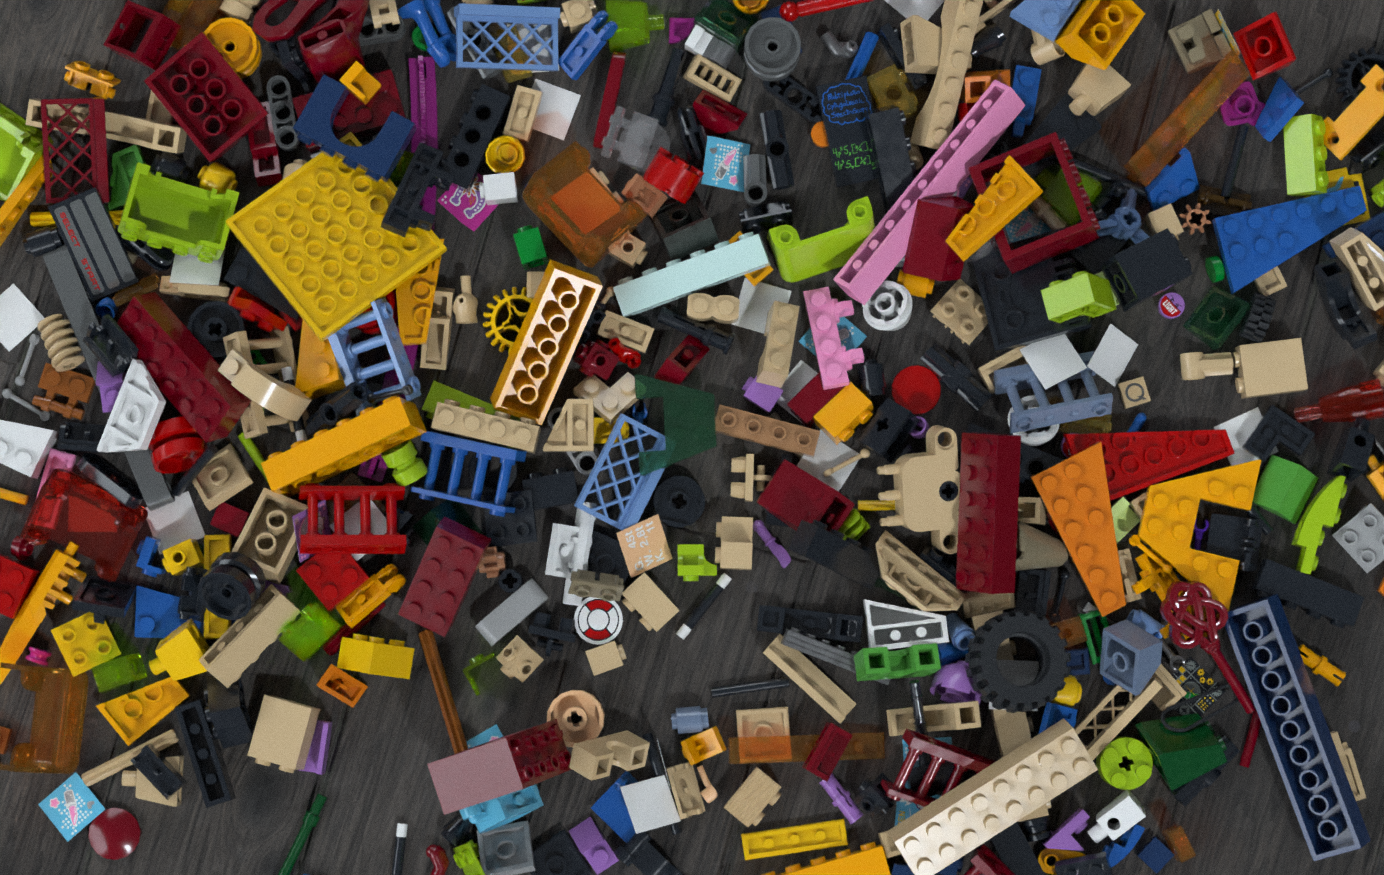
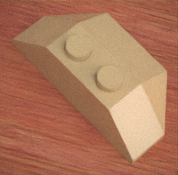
(915, 578)

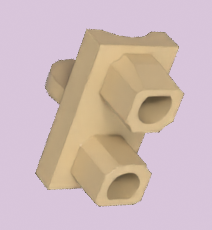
(746, 466)

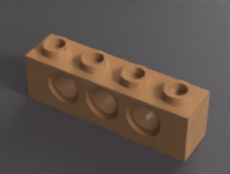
(767, 431)

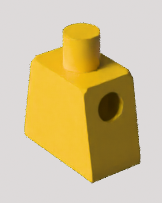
(180, 652)

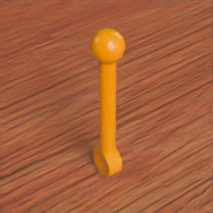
(1135, 541)

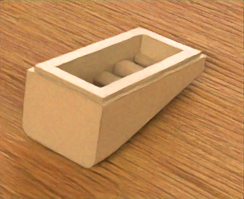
(716, 70)

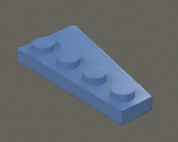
(1045, 16)

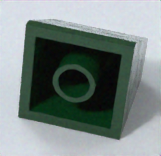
(1185, 754)

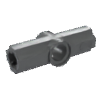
(470, 30)

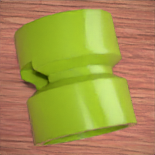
(405, 464)

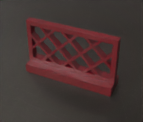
(97, 141)

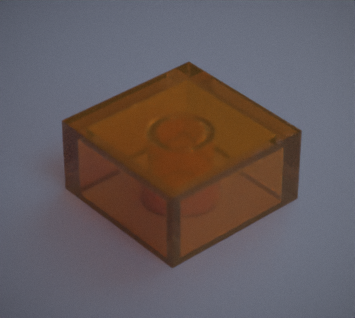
(1178, 843)

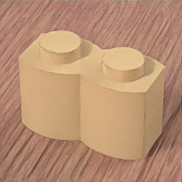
(721, 309)

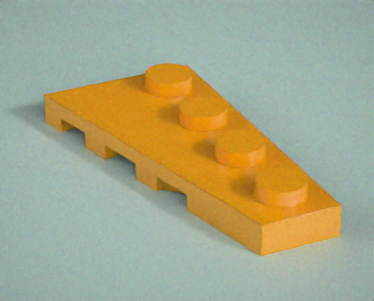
(21, 198)
(415, 304)

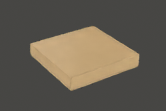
(222, 478)
(763, 722)

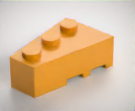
(317, 366)

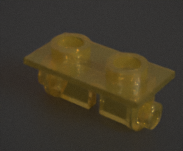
(1089, 425)

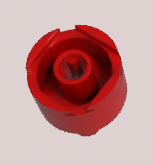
(672, 175)

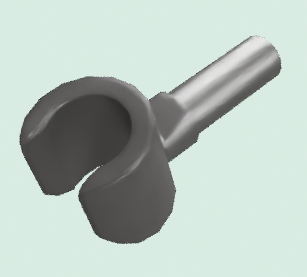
(1171, 656)

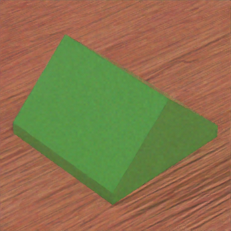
(1284, 488)

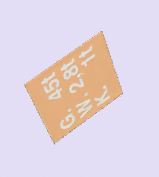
(644, 545)

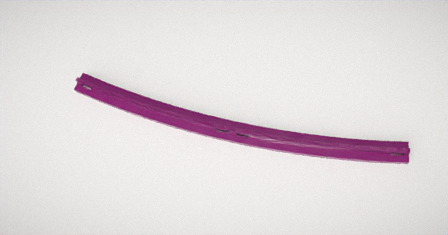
(425, 116)

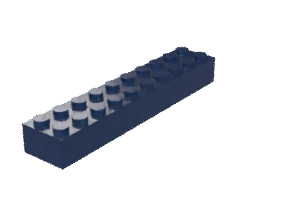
(1296, 728)

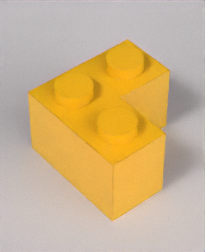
(375, 656)

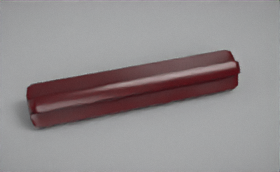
(334, 642)

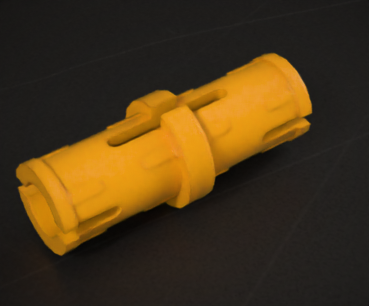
(1321, 666)

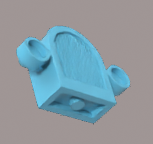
(503, 809)

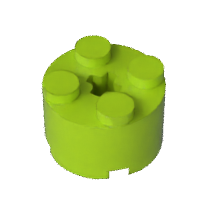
(1138, 769)

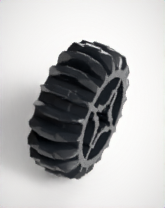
(1357, 62)

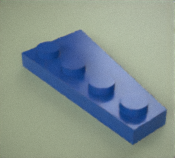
(157, 614)

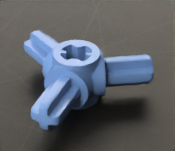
(1125, 221)

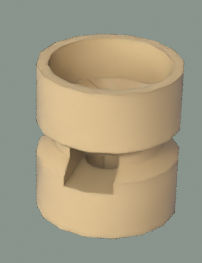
(240, 9)

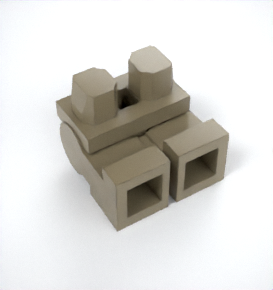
(1197, 42)

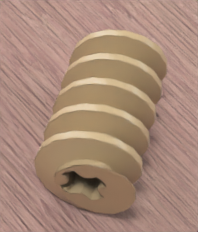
(59, 343)

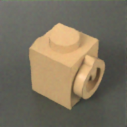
(577, 14)

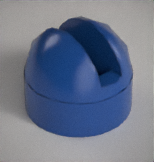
(102, 306)

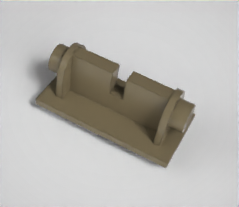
(607, 588)

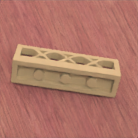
(810, 679)
(1119, 721)

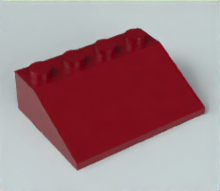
(206, 97)

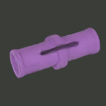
(841, 799)

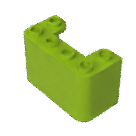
(176, 215)

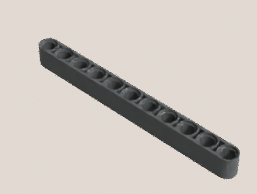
(81, 313)

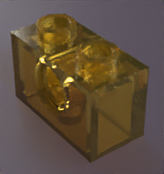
(892, 79)

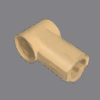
(1044, 50)
(1200, 365)

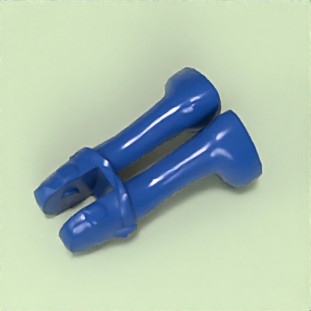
(440, 48)

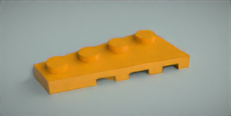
(1001, 202)

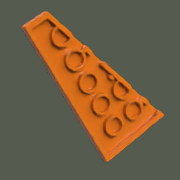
(1082, 513)

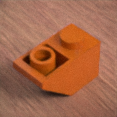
(978, 82)

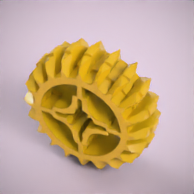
(506, 326)

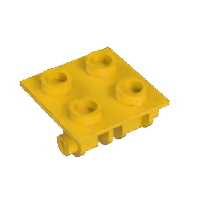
(85, 643)

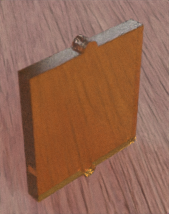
(142, 287)

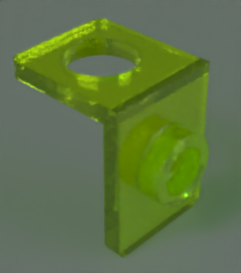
(476, 661)

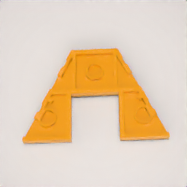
(1171, 516)

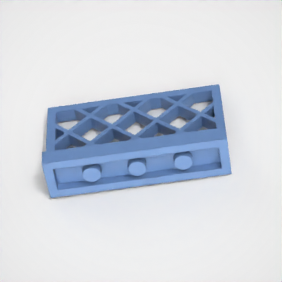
(511, 15)
(641, 489)

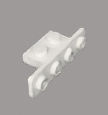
(570, 550)

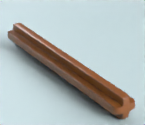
(443, 691)

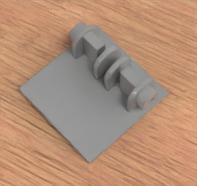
(1364, 537)

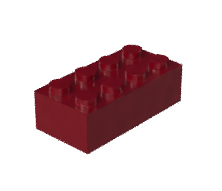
(362, 118)
(444, 576)

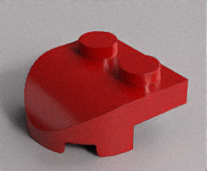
(256, 310)

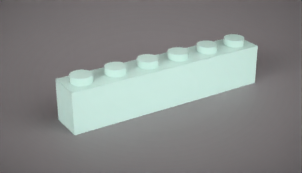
(691, 275)

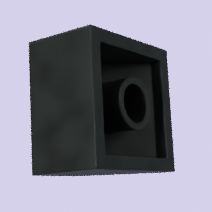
(684, 227)

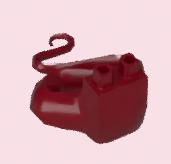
(330, 44)

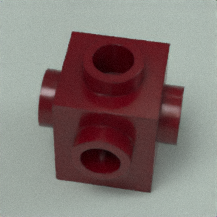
(595, 359)

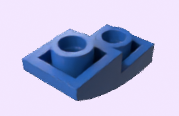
(1130, 838)

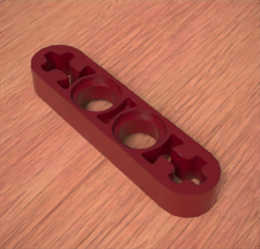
(610, 96)

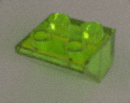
(310, 631)

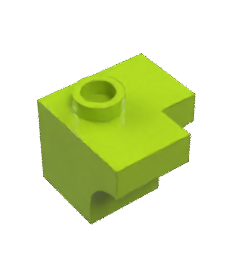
(693, 562)

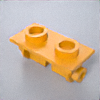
(101, 80)

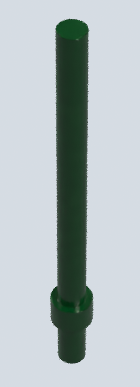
(310, 820)

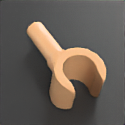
(709, 792)

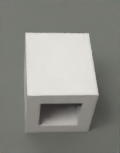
(499, 188)

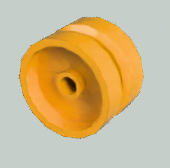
(236, 33)

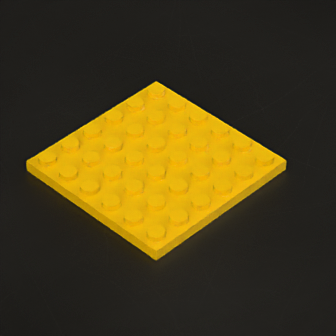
(326, 243)

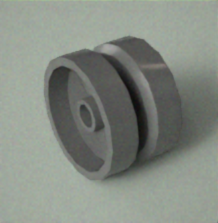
(772, 64)

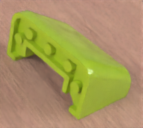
(19, 150)
(823, 252)

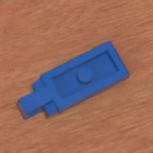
(1026, 86)

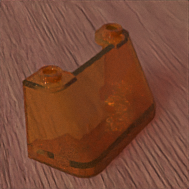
(580, 206)

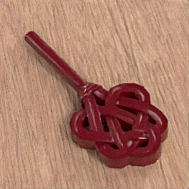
(1200, 605)

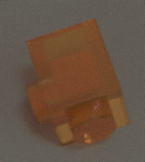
(1072, 630)

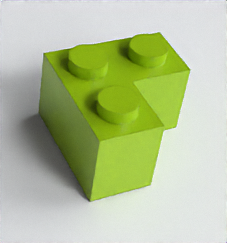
(1077, 296)

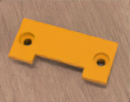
(1358, 116)

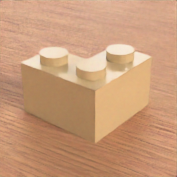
(735, 543)

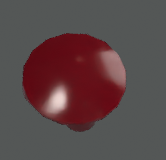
(114, 833)

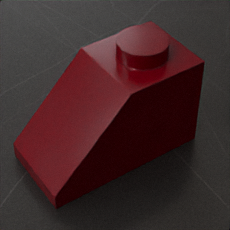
(682, 361)

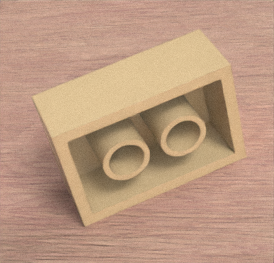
(270, 534)

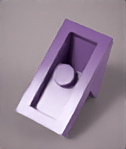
(108, 386)
(1062, 838)
(593, 845)

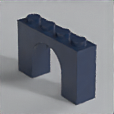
(376, 157)

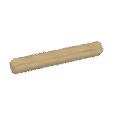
(124, 760)

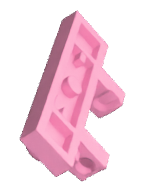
(823, 320)

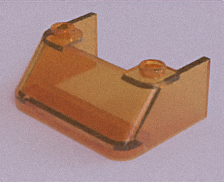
(55, 722)

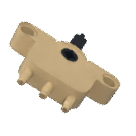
(919, 487)

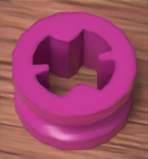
(38, 655)

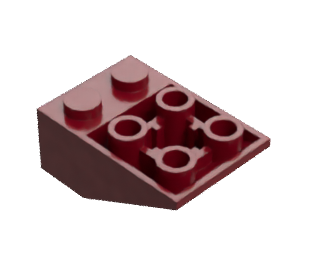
(799, 496)

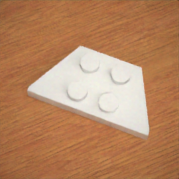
(134, 412)

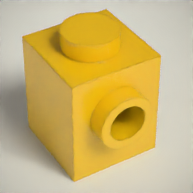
(182, 555)

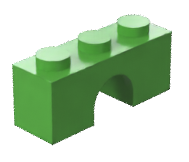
(905, 663)

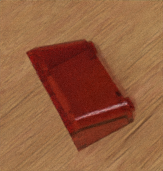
(87, 515)

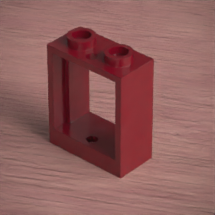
(155, 42)

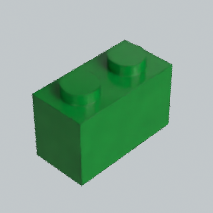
(530, 247)

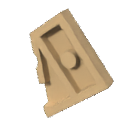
(573, 428)

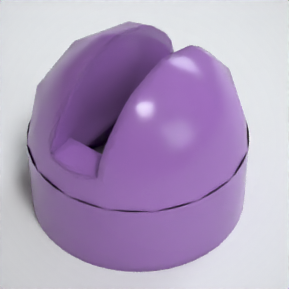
(923, 424)

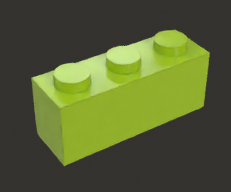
(1305, 155)

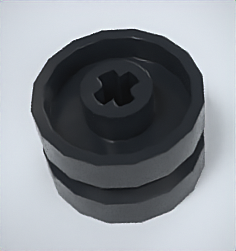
(210, 317)
(231, 585)

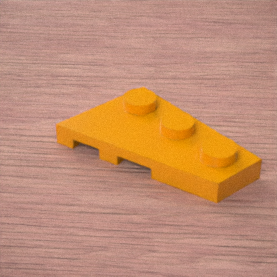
(142, 709)

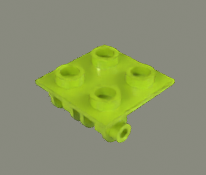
(466, 858)

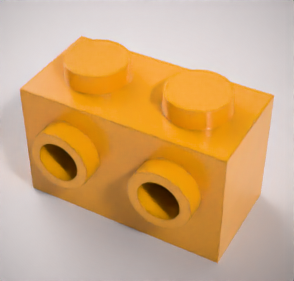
(844, 414)

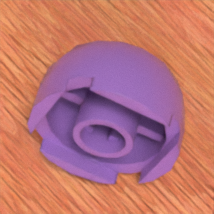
(954, 684)

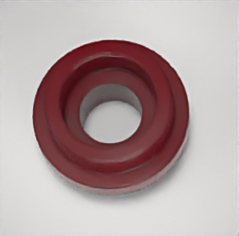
(21, 548)

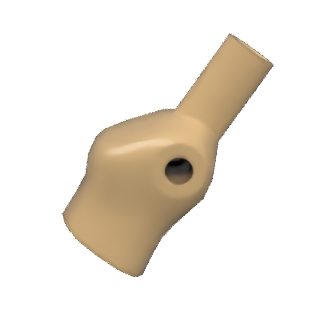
(465, 303)

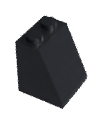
(1146, 269)

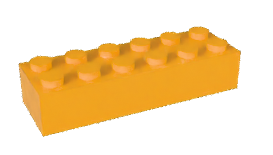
(546, 342)
(343, 446)

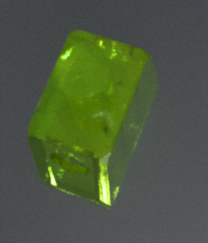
(632, 24)
(1060, 196)
(119, 672)

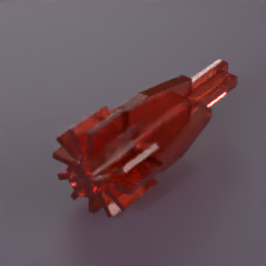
(1345, 405)

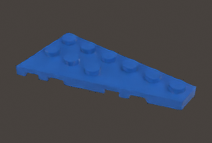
(1269, 235)

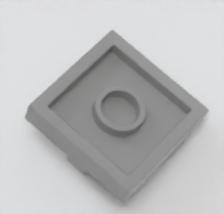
(507, 850)

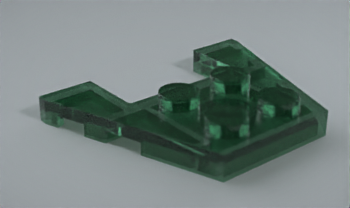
(687, 422)

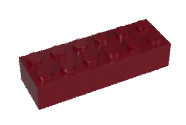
(182, 367)
(988, 512)

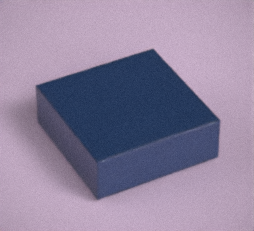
(1155, 854)

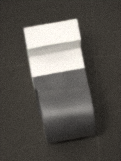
(709, 47)

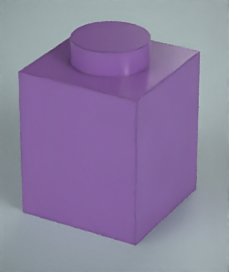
(761, 395)

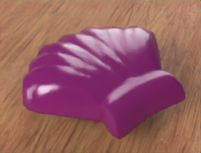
(1242, 106)

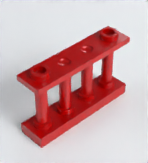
(339, 541)

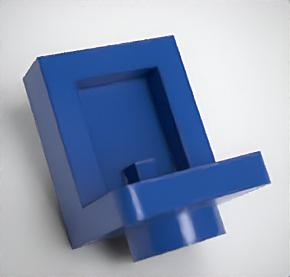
(147, 551)

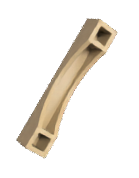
(937, 116)
(119, 127)

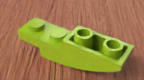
(1320, 513)

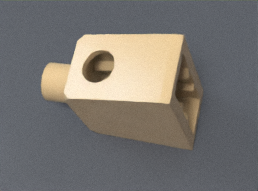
(1096, 89)
(146, 790)

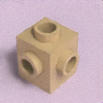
(519, 659)

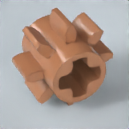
(1187, 216)
(493, 562)

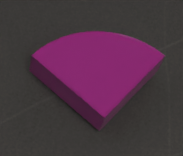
(680, 29)

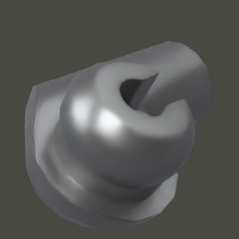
(839, 49)

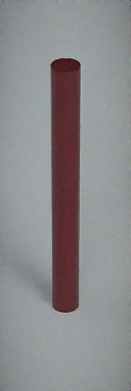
(1250, 740)

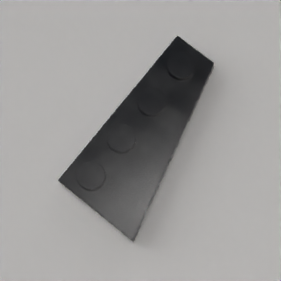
(1067, 125)

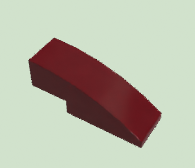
(265, 151)

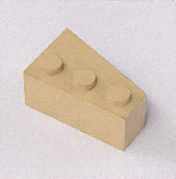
(1365, 265)

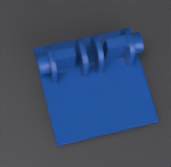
(613, 809)

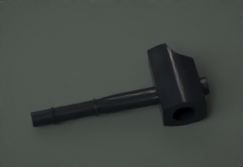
(921, 765)

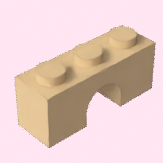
(777, 353)
(596, 756)

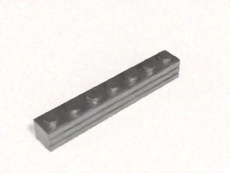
(821, 650)

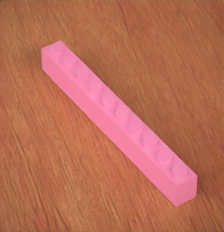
(938, 178)

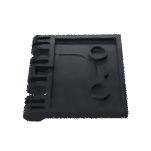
(1016, 302)

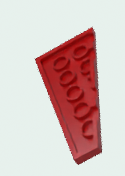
(1148, 458)

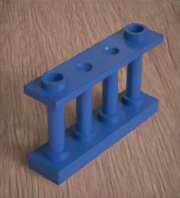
(484, 452)

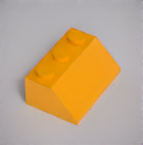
(1099, 30)

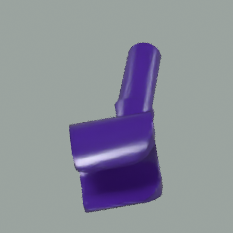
(1198, 534)

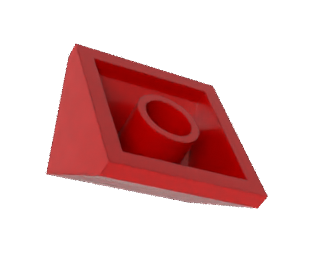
(1265, 46)

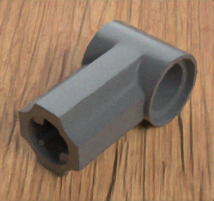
(754, 177)

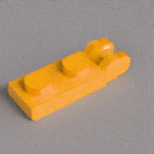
(370, 595)

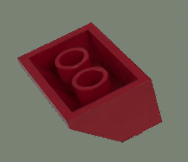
(927, 247)

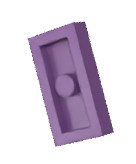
(319, 748)

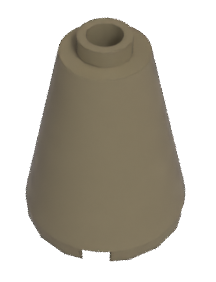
(1038, 549)

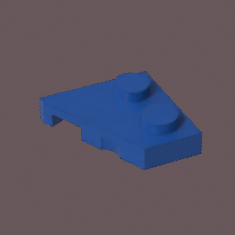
(1278, 109)
(1173, 182)

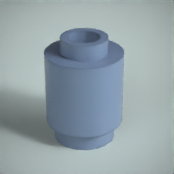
(690, 719)

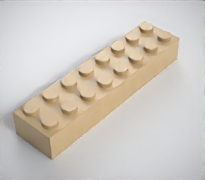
(992, 800)

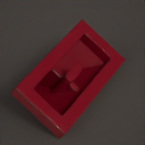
(717, 114)

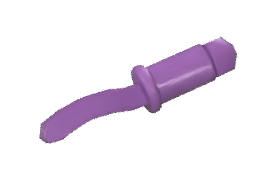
(781, 554)

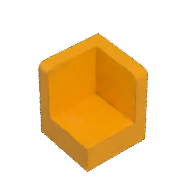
(360, 83)

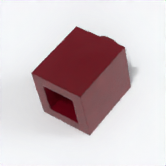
(230, 519)

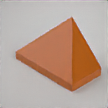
(342, 685)

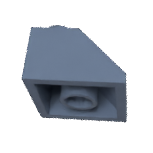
(1129, 656)

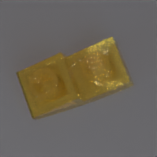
(518, 55)

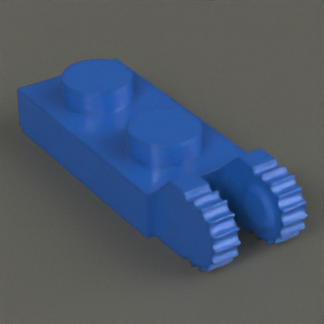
(587, 45)

